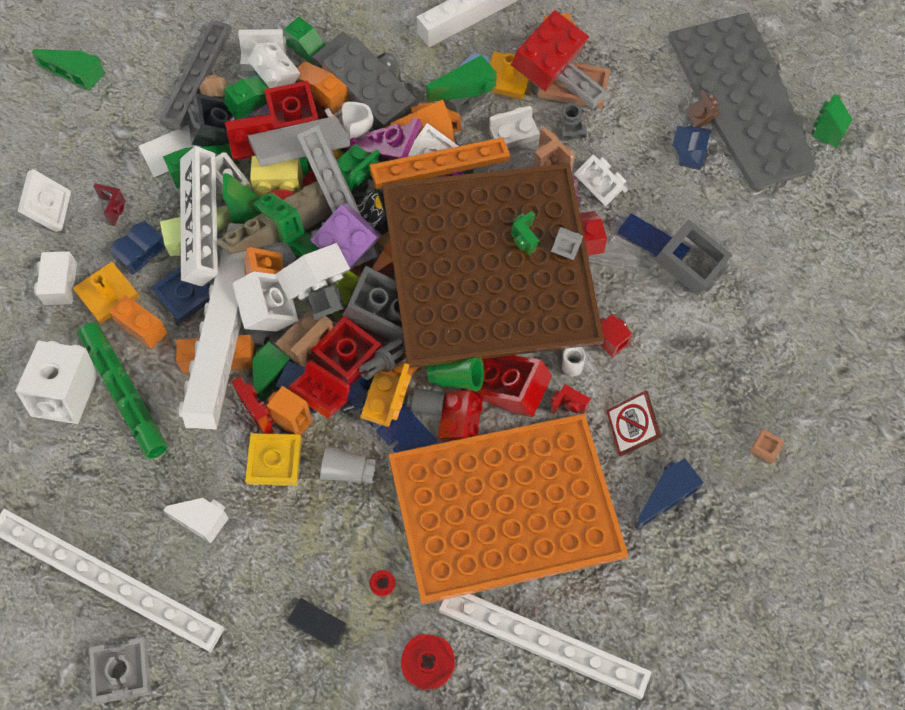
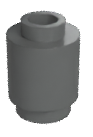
(425, 401)

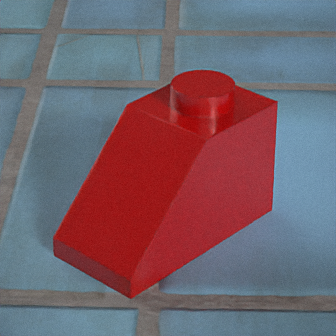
(594, 232)

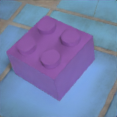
(350, 232)

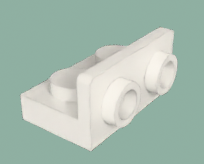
(514, 126)
(600, 180)

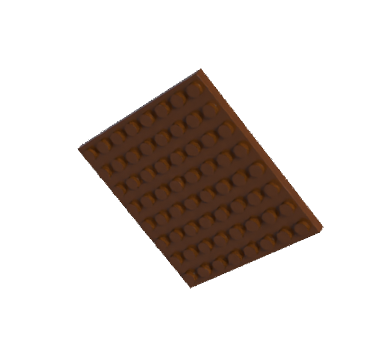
(468, 283)

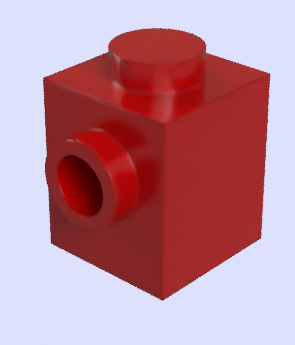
(615, 335)

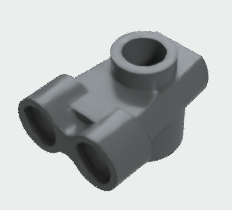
(572, 123)

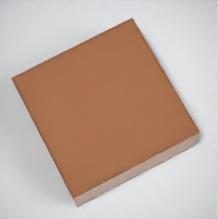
(767, 446)

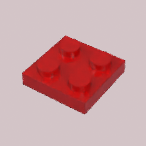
(255, 408)

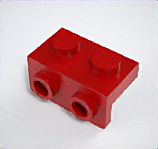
(321, 389)
(460, 415)

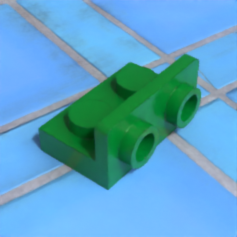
(356, 164)

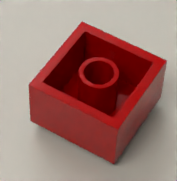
(291, 104)
(345, 350)

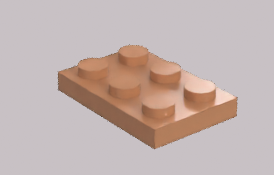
(559, 93)

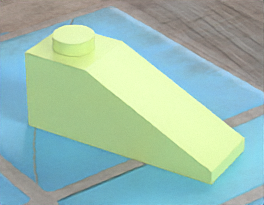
(172, 230)

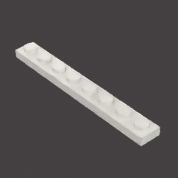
(548, 643)

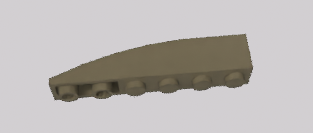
(262, 231)

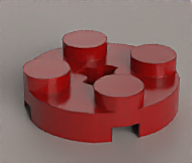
(426, 678)

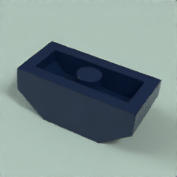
(691, 145)

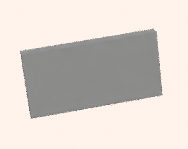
(284, 144)

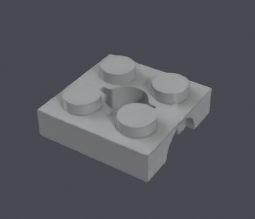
(136, 678)

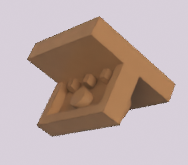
(303, 337)

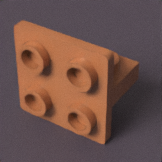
(552, 151)

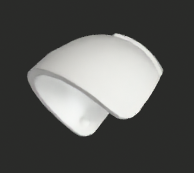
(356, 118)

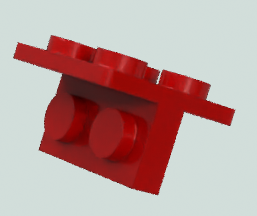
(240, 129)

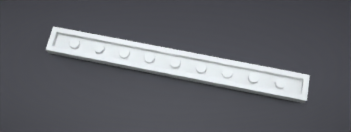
(110, 581)

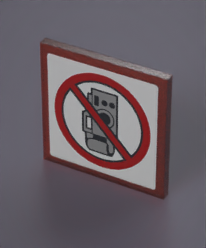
(633, 423)

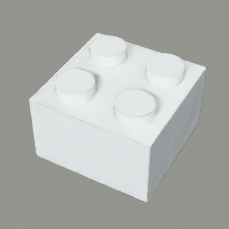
(313, 272)
(263, 302)

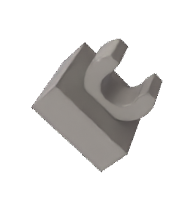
(567, 243)

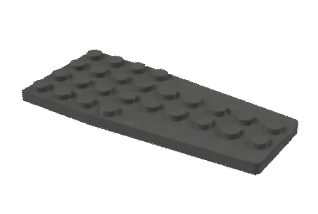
(754, 108)

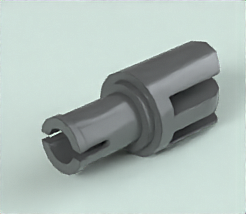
(384, 360)

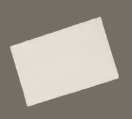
(155, 150)

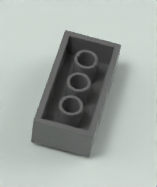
(370, 83)

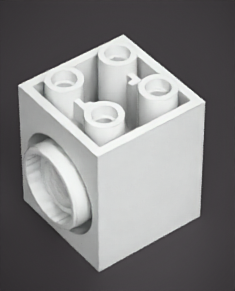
(57, 382)

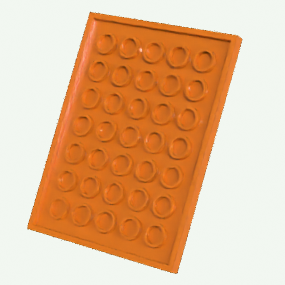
(505, 508)

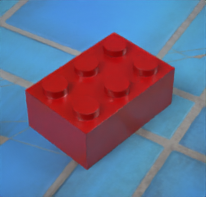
(549, 50)

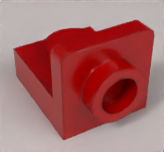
(571, 398)

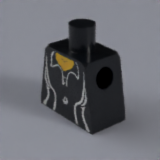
(373, 210)

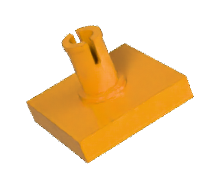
(509, 80)
(104, 290)

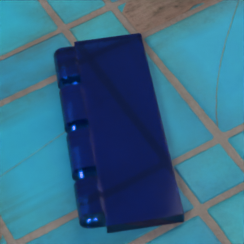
(406, 429)

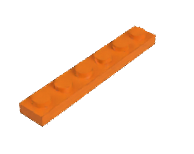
(440, 162)

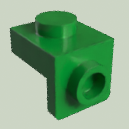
(523, 235)

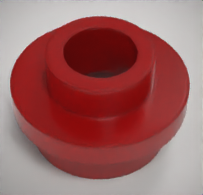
(382, 575)

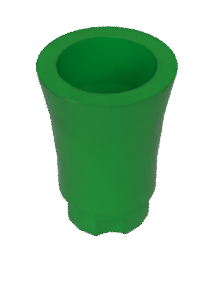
(459, 374)

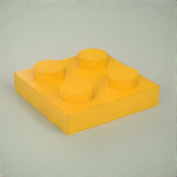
(273, 459)

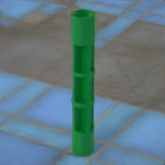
(122, 391)

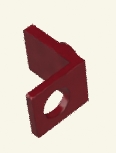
(116, 202)

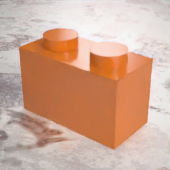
(138, 322)
(289, 411)

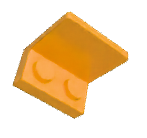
(386, 397)

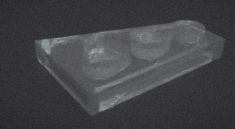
(618, 254)

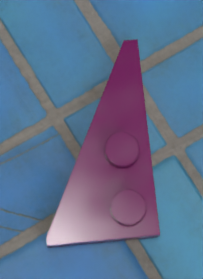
(391, 142)

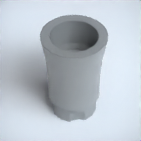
(346, 466)

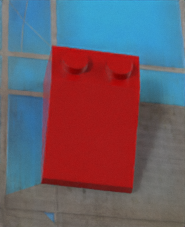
(514, 383)

